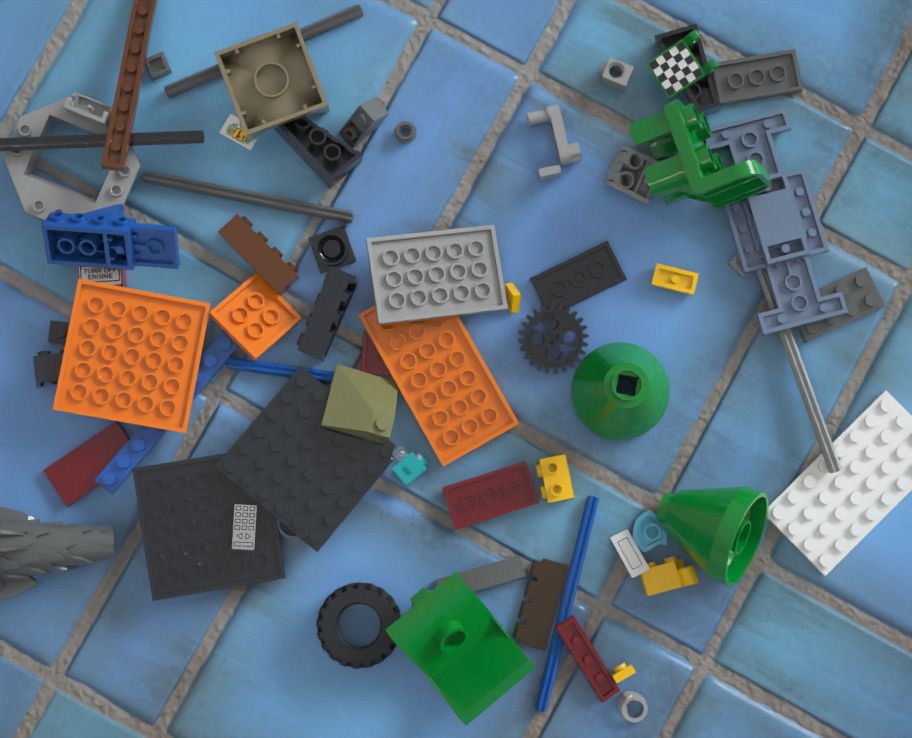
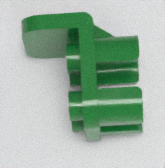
(695, 170)

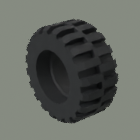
(329, 632)

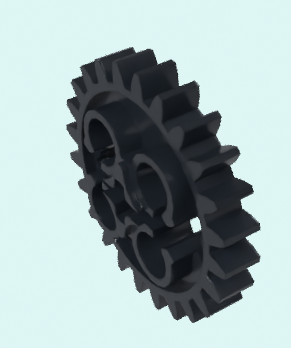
(565, 323)

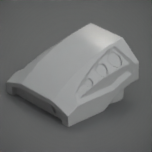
(628, 175)

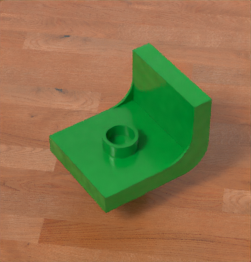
(460, 647)

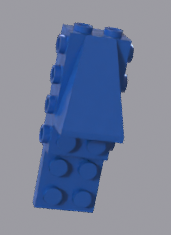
(108, 240)

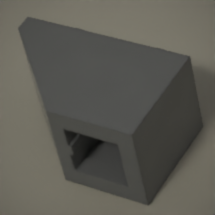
(363, 122)

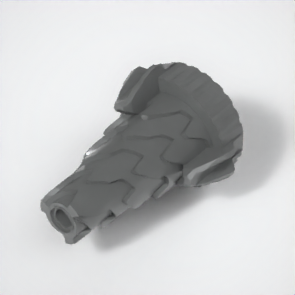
(44, 547)

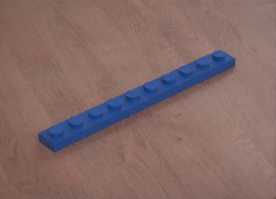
(147, 437)

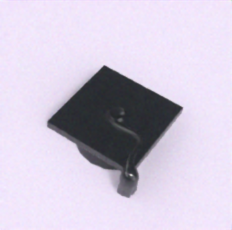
(332, 248)

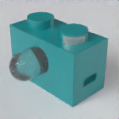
(409, 465)

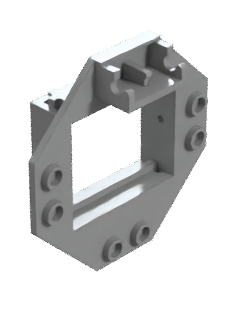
(42, 196)

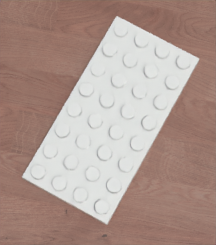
(834, 511)

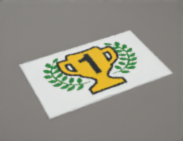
(233, 130)

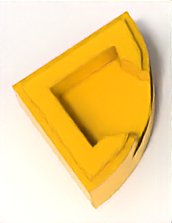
(512, 297)

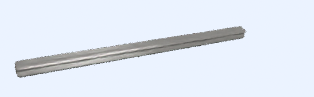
(803, 384)

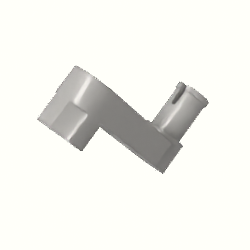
(566, 152)

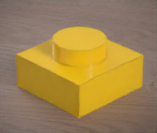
(622, 671)

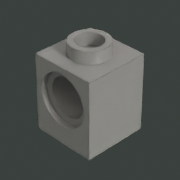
(624, 69)

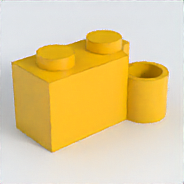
(667, 576)

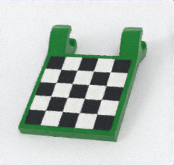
(678, 68)

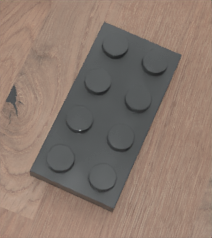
(860, 298)

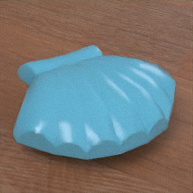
(648, 531)

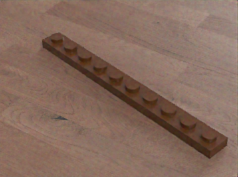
(128, 85)

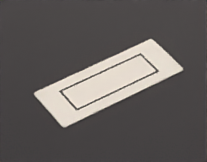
(629, 553)

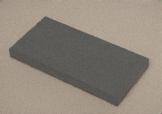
(757, 77)

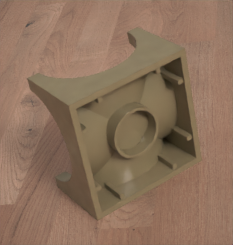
(271, 80)

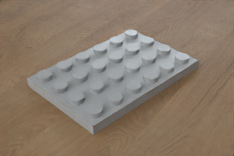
(436, 274)

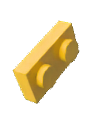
(674, 279)

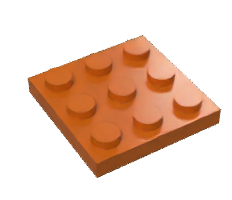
(255, 316)

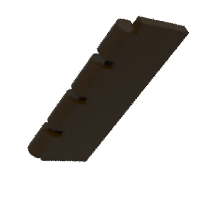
(544, 602)

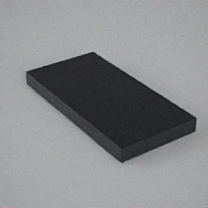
(579, 277)

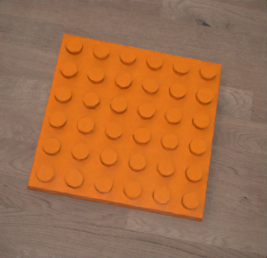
(131, 356)

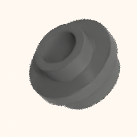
(405, 126)

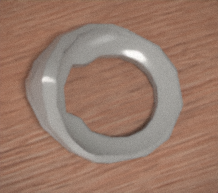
(624, 699)

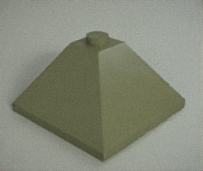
(361, 404)

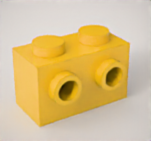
(555, 478)

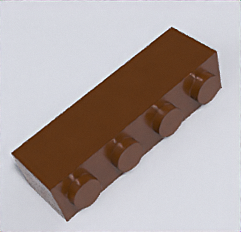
(259, 255)

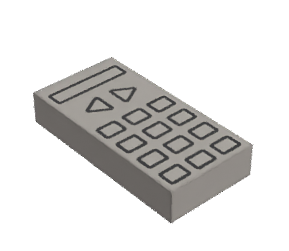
(244, 527)

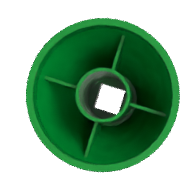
(616, 414)
(717, 527)

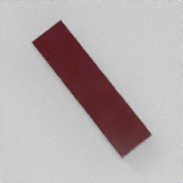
(587, 658)

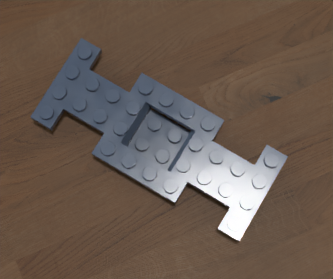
(785, 224)

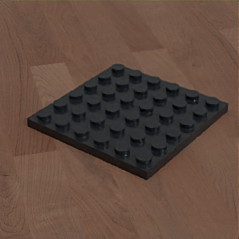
(300, 469)
(189, 530)

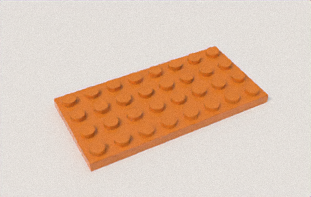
(443, 382)

